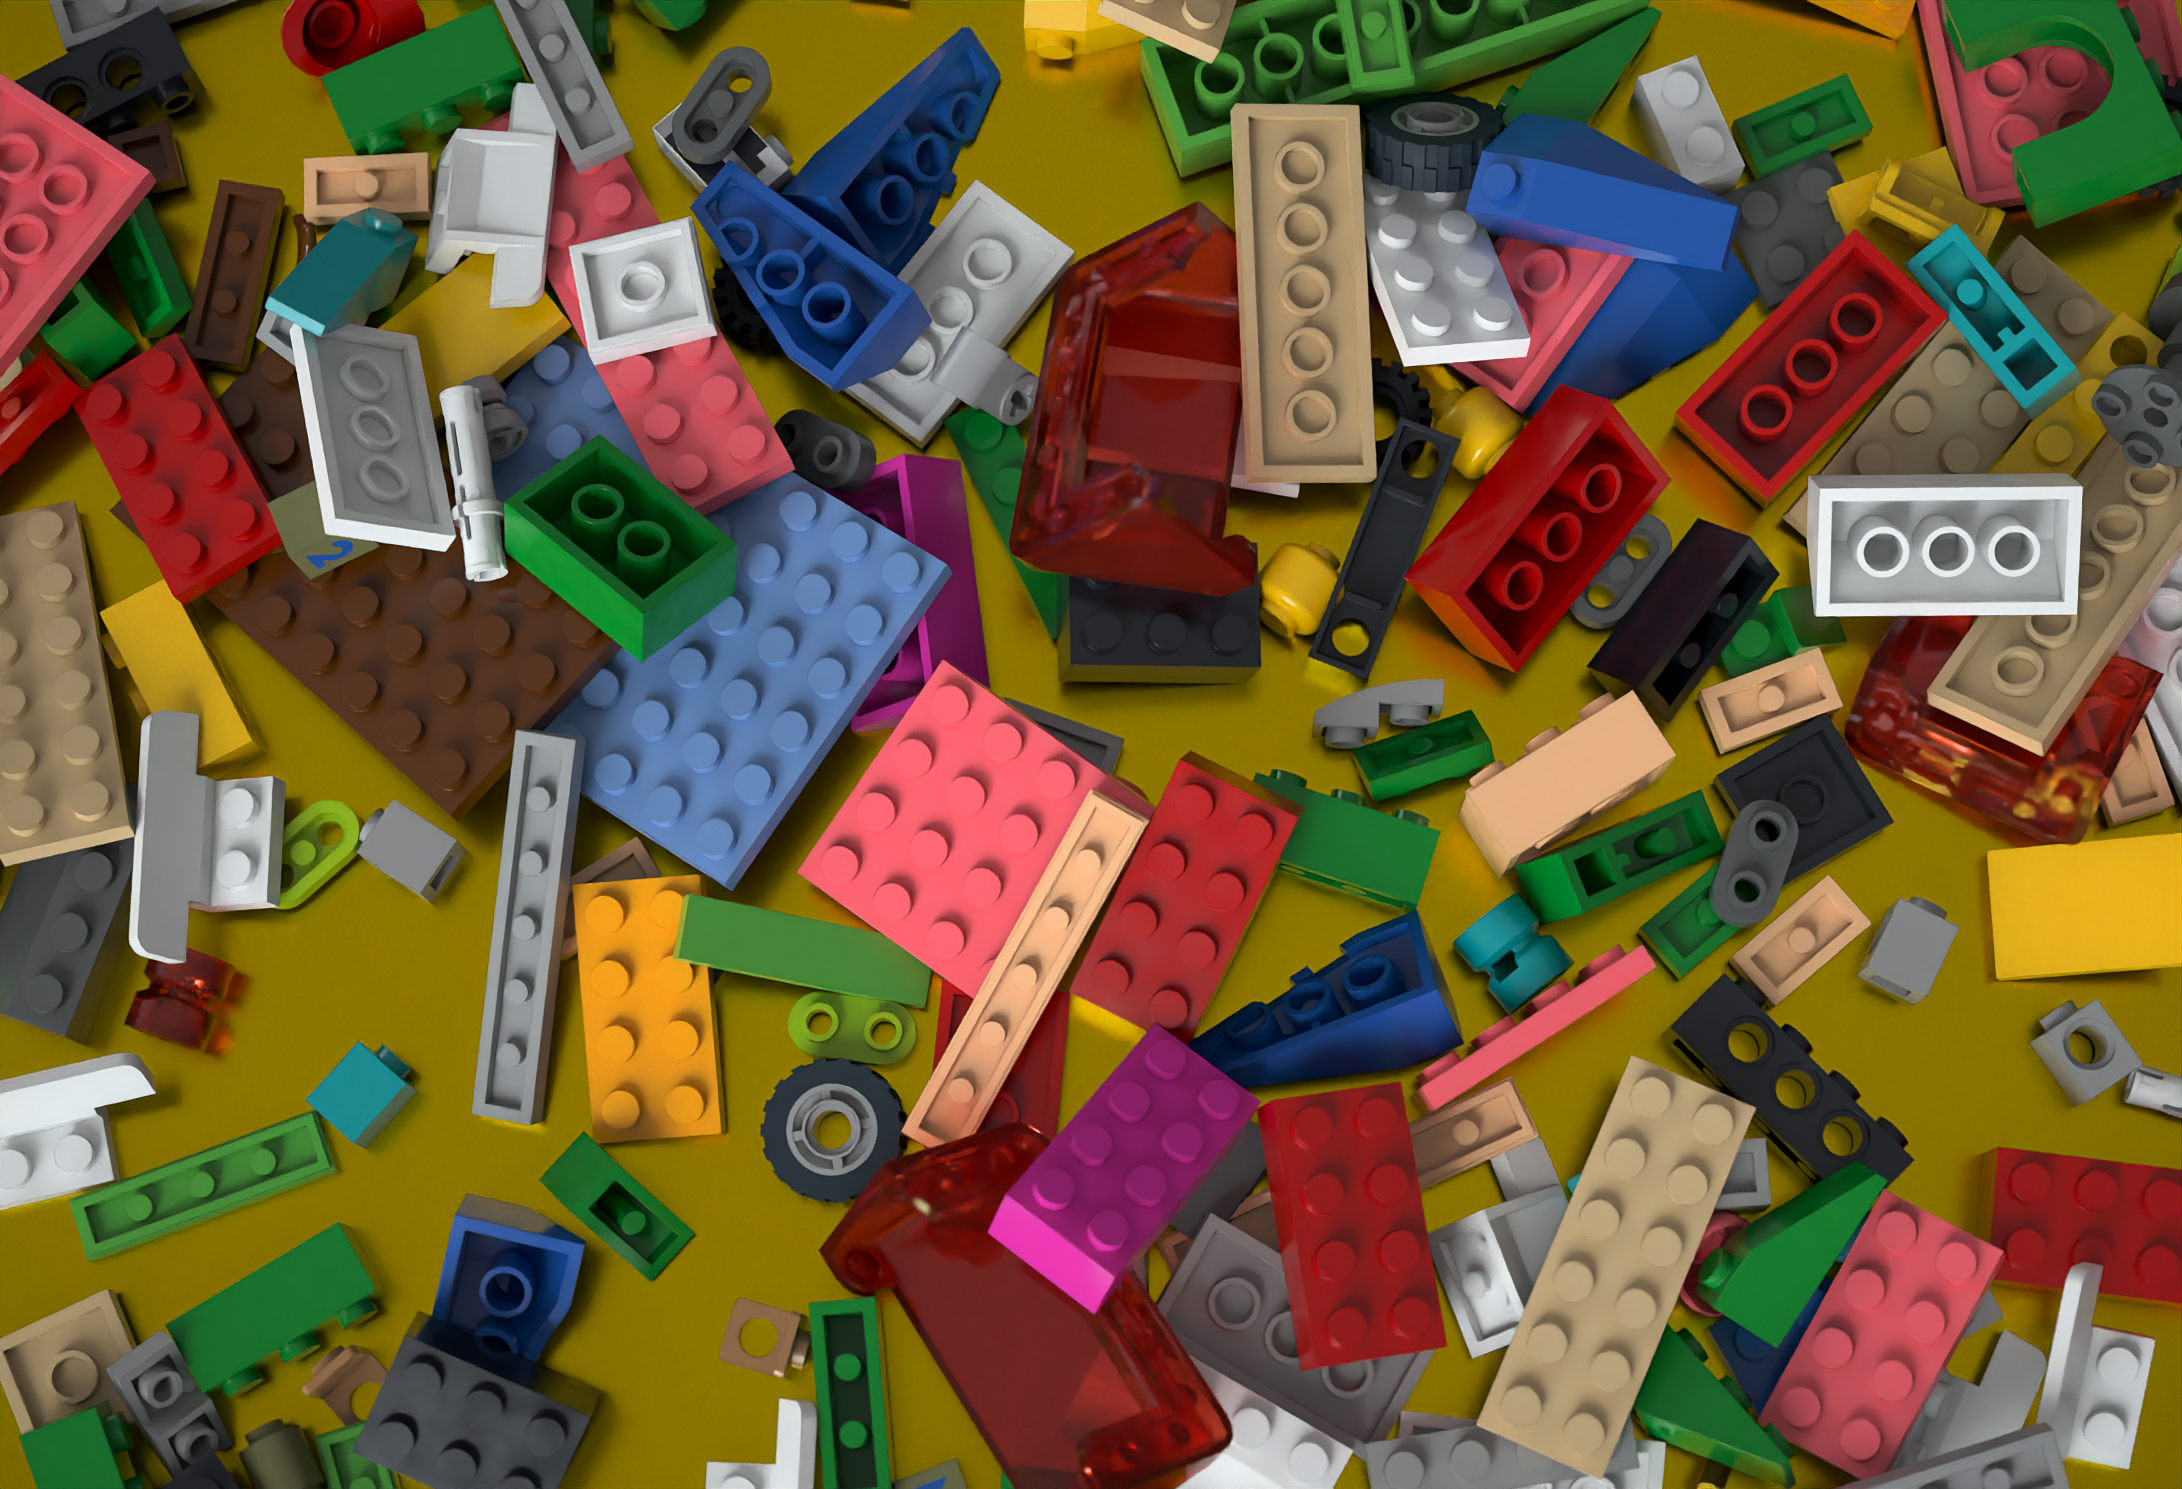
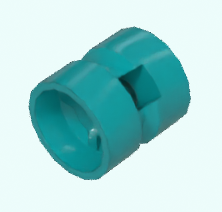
(1510, 929)

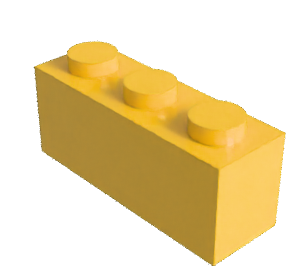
(179, 673)

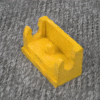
(1919, 211)

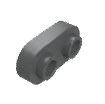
(718, 107)
(827, 451)
(1625, 576)
(1753, 861)

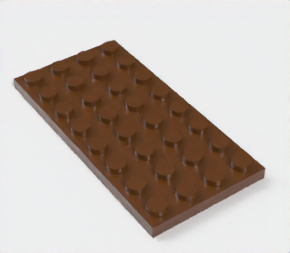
(399, 636)

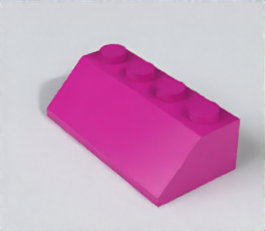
(927, 506)

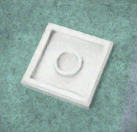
(642, 290)

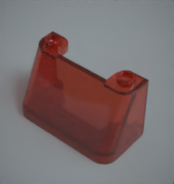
(2034, 794)

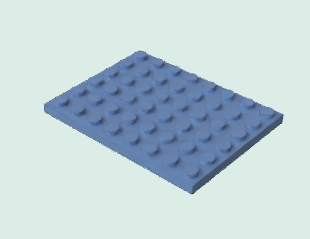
(749, 699)

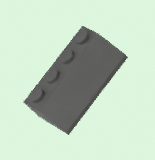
(66, 935)

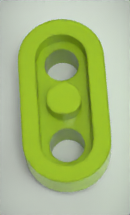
(309, 857)
(852, 1029)

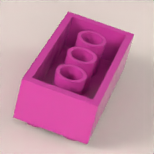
(1123, 1168)

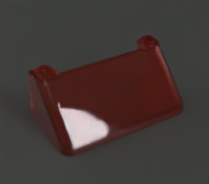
(1140, 415)
(1040, 1375)

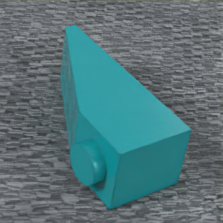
(346, 273)
(1994, 322)

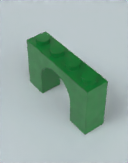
(2113, 150)

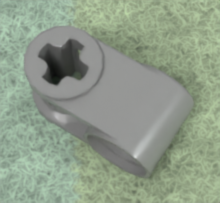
(986, 378)

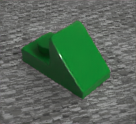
(1778, 632)

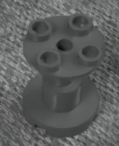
(2144, 402)

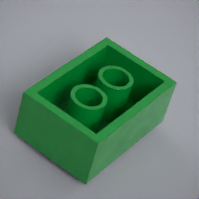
(620, 547)

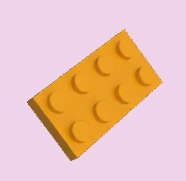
(646, 1014)

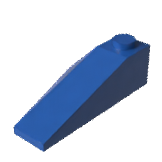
(814, 290)
(507, 1274)

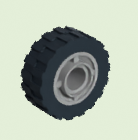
(1429, 140)
(794, 1122)

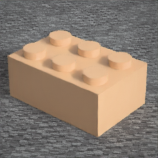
(1564, 781)

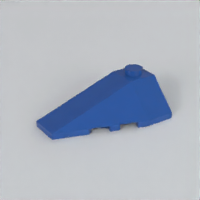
(897, 157)
(1588, 192)
(1649, 324)
(1359, 1014)

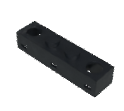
(1384, 547)

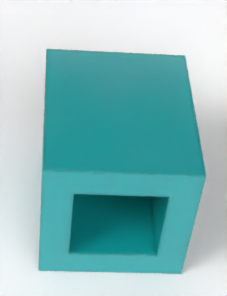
(363, 1092)

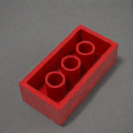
(1809, 368)
(1538, 527)
(1187, 898)
(2077, 1210)
(1351, 1226)

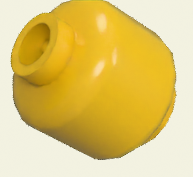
(1482, 424)
(1297, 588)

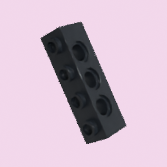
(98, 67)
(1797, 1134)

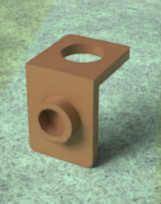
(792, 1344)
(339, 1376)

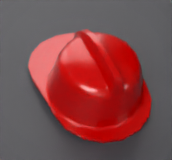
(335, 33)

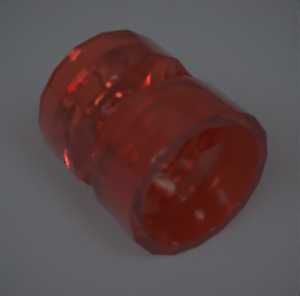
(180, 999)

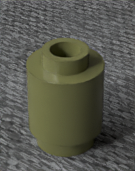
(280, 1458)

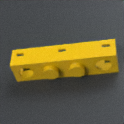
(2071, 427)

